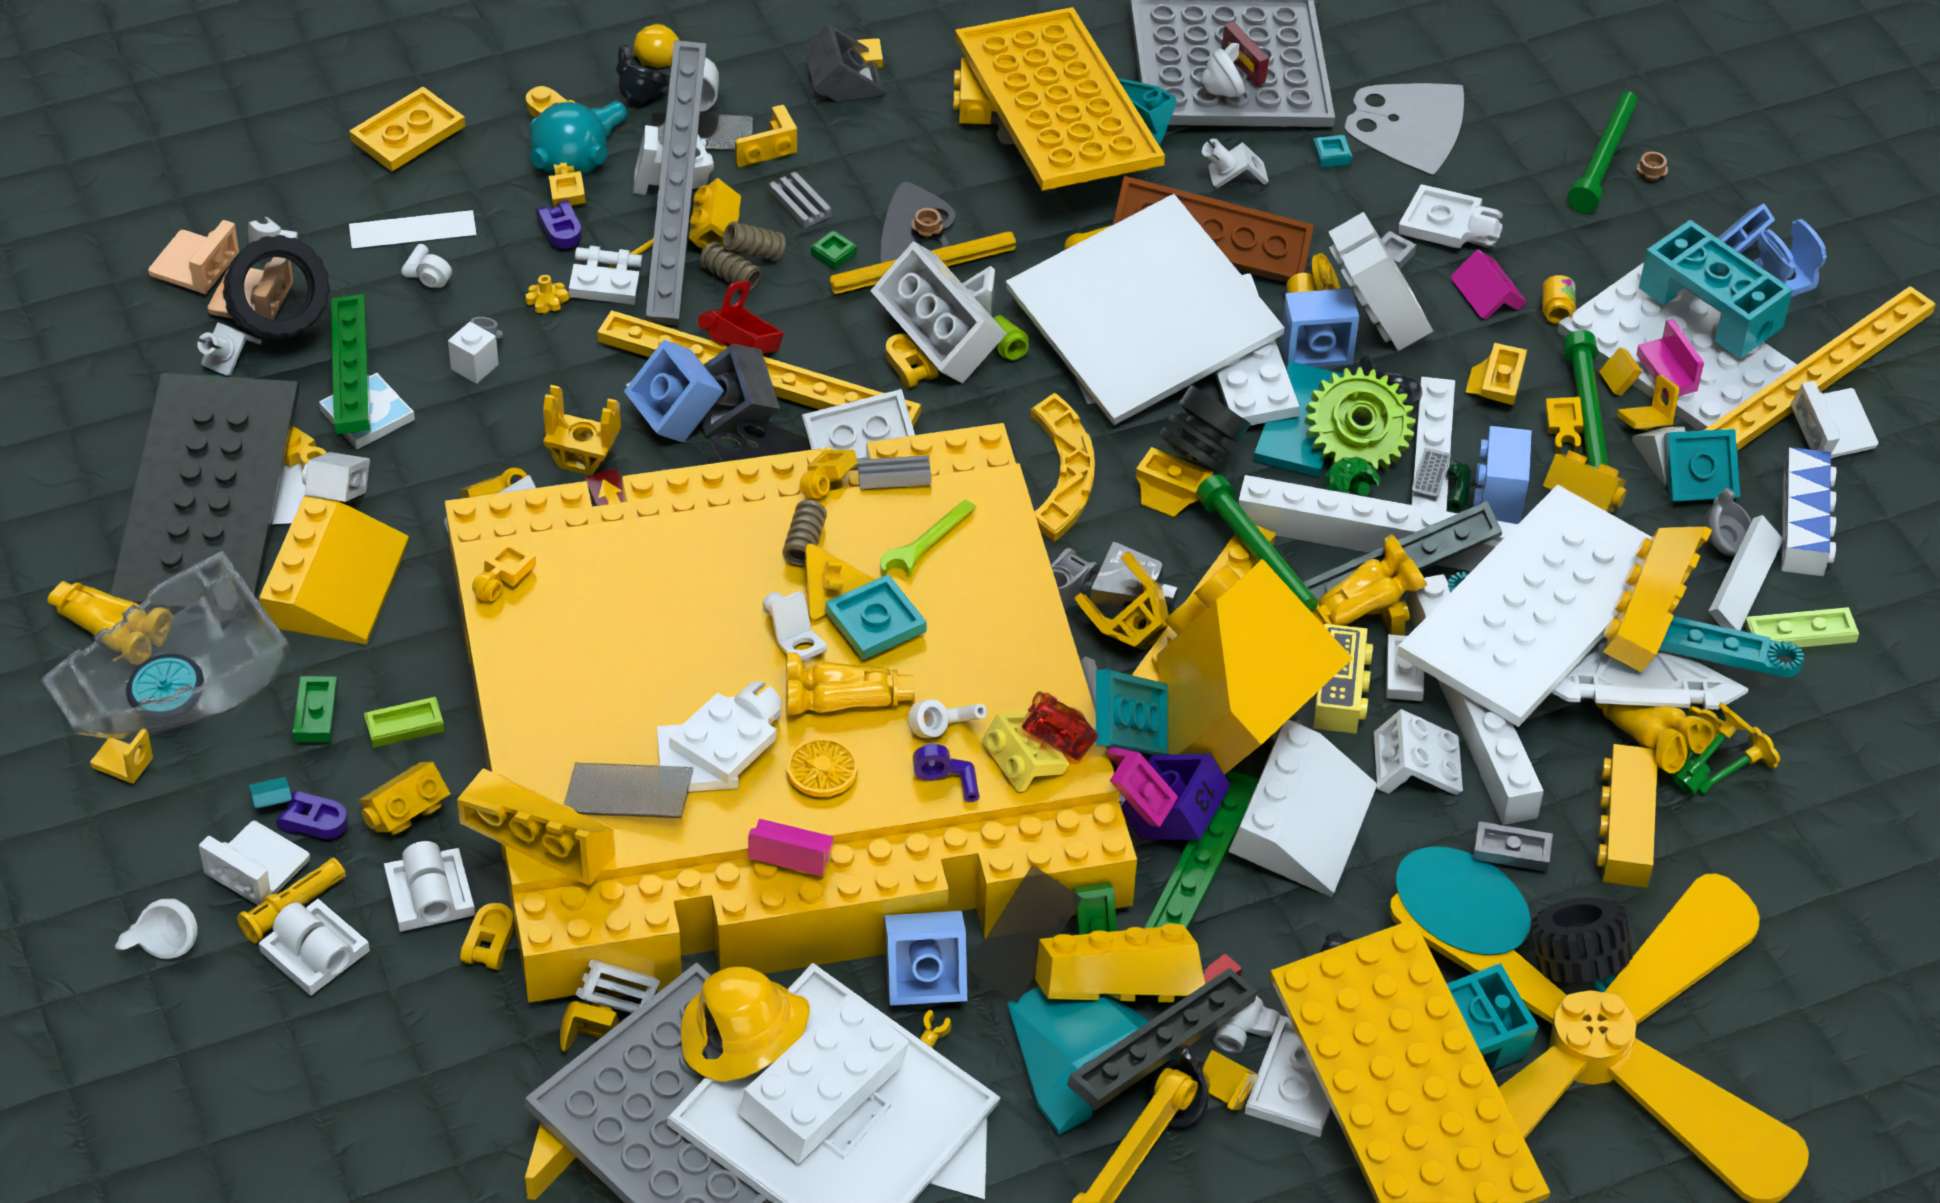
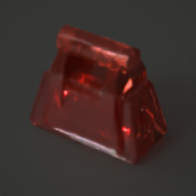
(1059, 725)

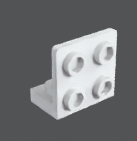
(1833, 420)
(1416, 748)
(253, 862)

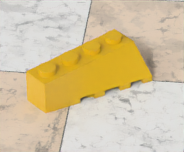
(1652, 594)
(536, 826)
(1120, 964)

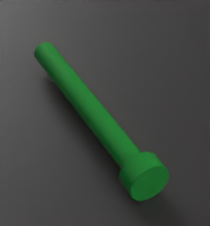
(1586, 191)
(1581, 350)
(1217, 496)

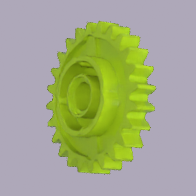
(1360, 397)

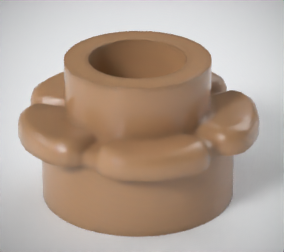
(1652, 166)
(927, 222)

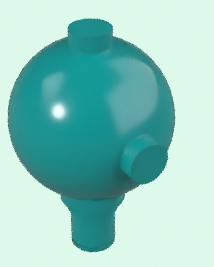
(573, 135)

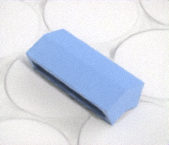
(1756, 220)

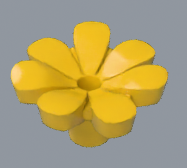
(546, 294)

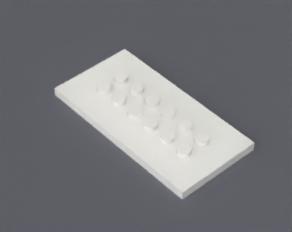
(1529, 607)

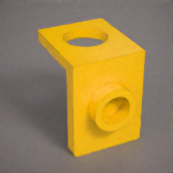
(1656, 415)
(124, 759)
(1229, 1080)

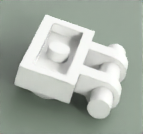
(605, 283)

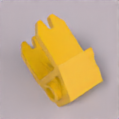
(573, 435)
(1128, 624)

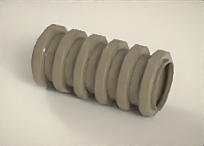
(754, 241)
(729, 265)
(804, 530)

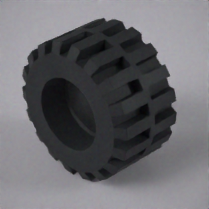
(1581, 939)

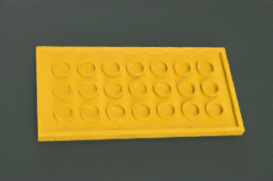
(1059, 98)
(1406, 1074)

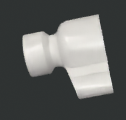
(1253, 1019)

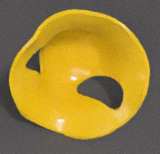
(753, 1019)

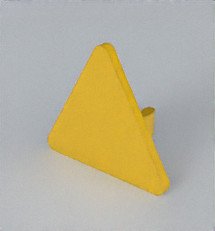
(828, 579)

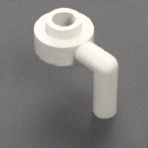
(429, 268)
(939, 717)

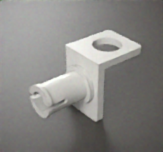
(1231, 163)
(223, 348)
(792, 623)

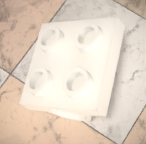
(428, 886)
(312, 945)

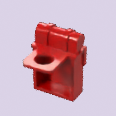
(738, 325)

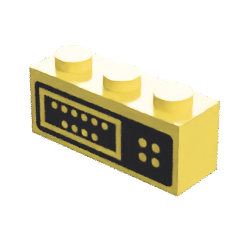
(1340, 700)

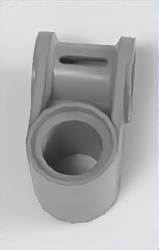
(1073, 575)

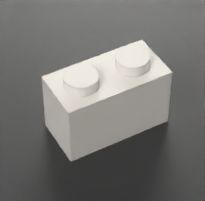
(336, 476)

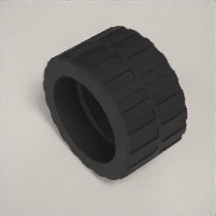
(299, 254)

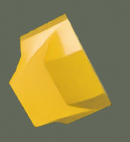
(1499, 374)
(1168, 482)

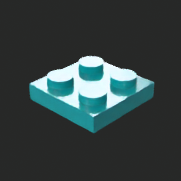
(1701, 464)
(875, 617)

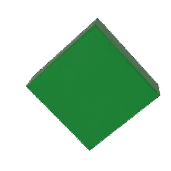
(833, 250)

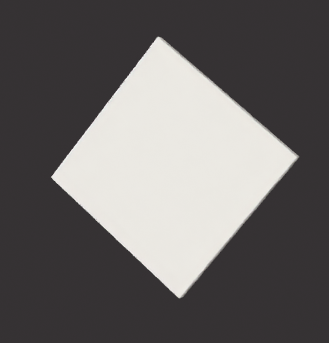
(1144, 308)
(877, 1154)

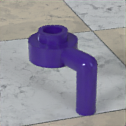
(934, 763)

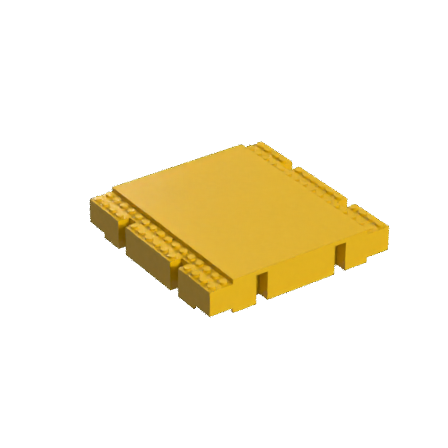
(661, 608)

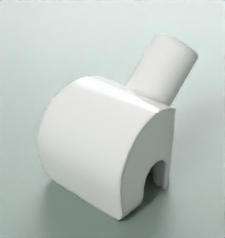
(271, 229)

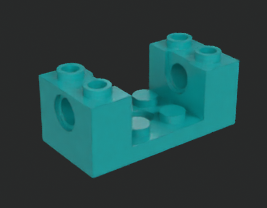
(1748, 297)
(1495, 1015)

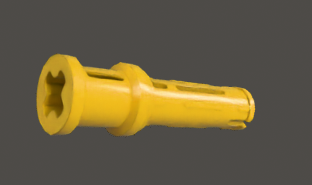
(262, 917)

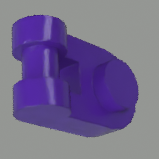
(560, 225)
(325, 818)

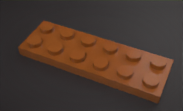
(1248, 237)

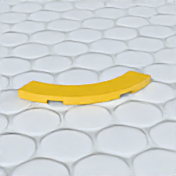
(1076, 466)

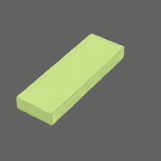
(1806, 627)

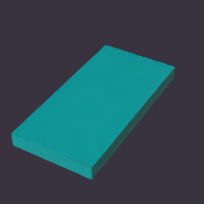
(1285, 440)
(1131, 713)

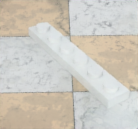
(1434, 432)

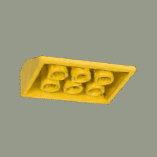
(333, 572)

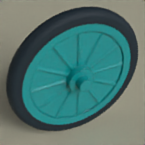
(161, 677)

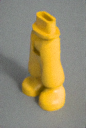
(1371, 586)
(88, 606)
(842, 686)
(1662, 729)

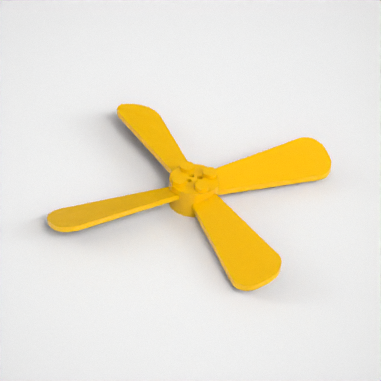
(1597, 1042)

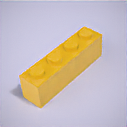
(1629, 816)

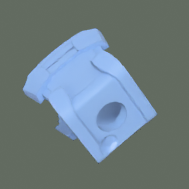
(1801, 261)

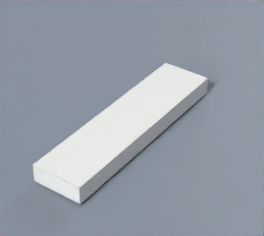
(1746, 574)

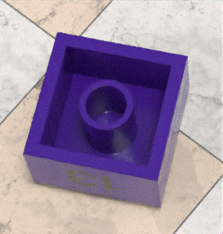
(1199, 790)

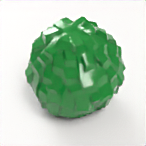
(1351, 476)

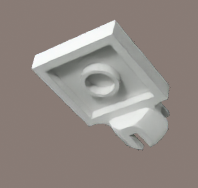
(1450, 219)
(729, 731)

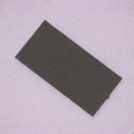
(717, 130)
(629, 790)
(1011, 948)

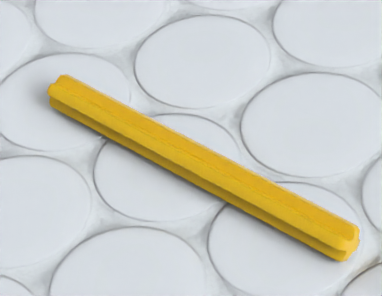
(948, 255)

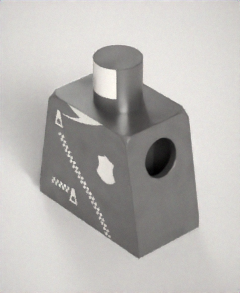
(1118, 586)

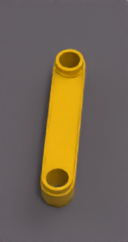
(1171, 1092)

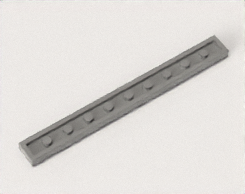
(676, 183)

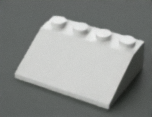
(1304, 810)

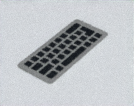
(1431, 472)

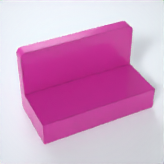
(1486, 285)
(1673, 358)
(1141, 785)
(790, 847)

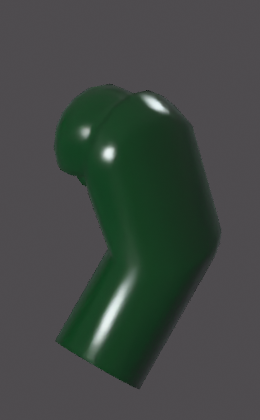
(1461, 487)

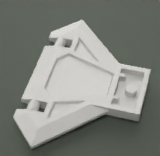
(1664, 682)

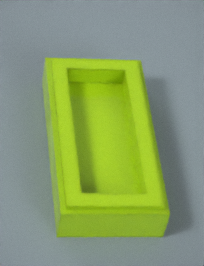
(404, 722)

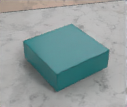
(1332, 151)
(270, 792)

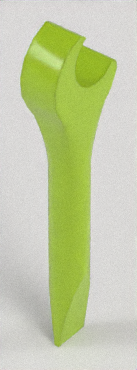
(908, 556)

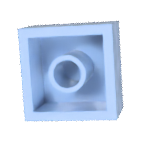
(1320, 327)
(673, 391)
(1504, 472)
(926, 958)

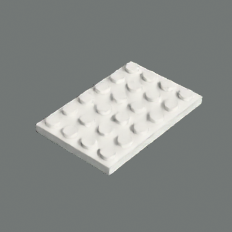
(1630, 317)

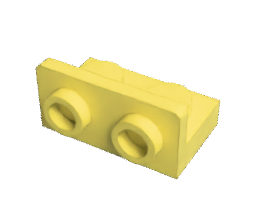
(1019, 752)

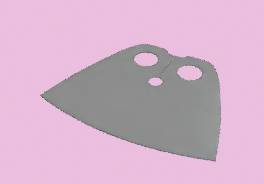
(1426, 125)

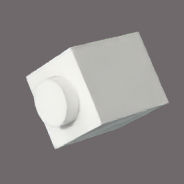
(473, 352)

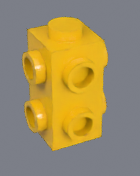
(971, 99)
(712, 212)
(1595, 485)
(404, 797)

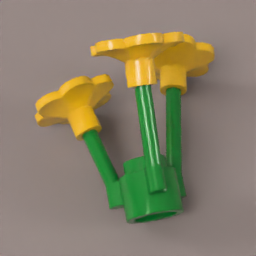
(1694, 773)

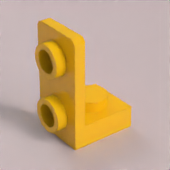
(776, 142)

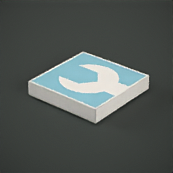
(386, 412)

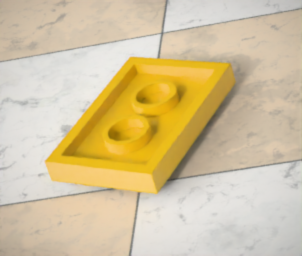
(407, 128)

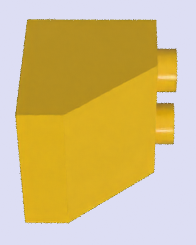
(1242, 664)

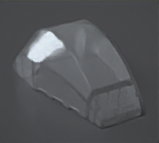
(194, 614)

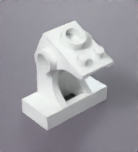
(650, 157)

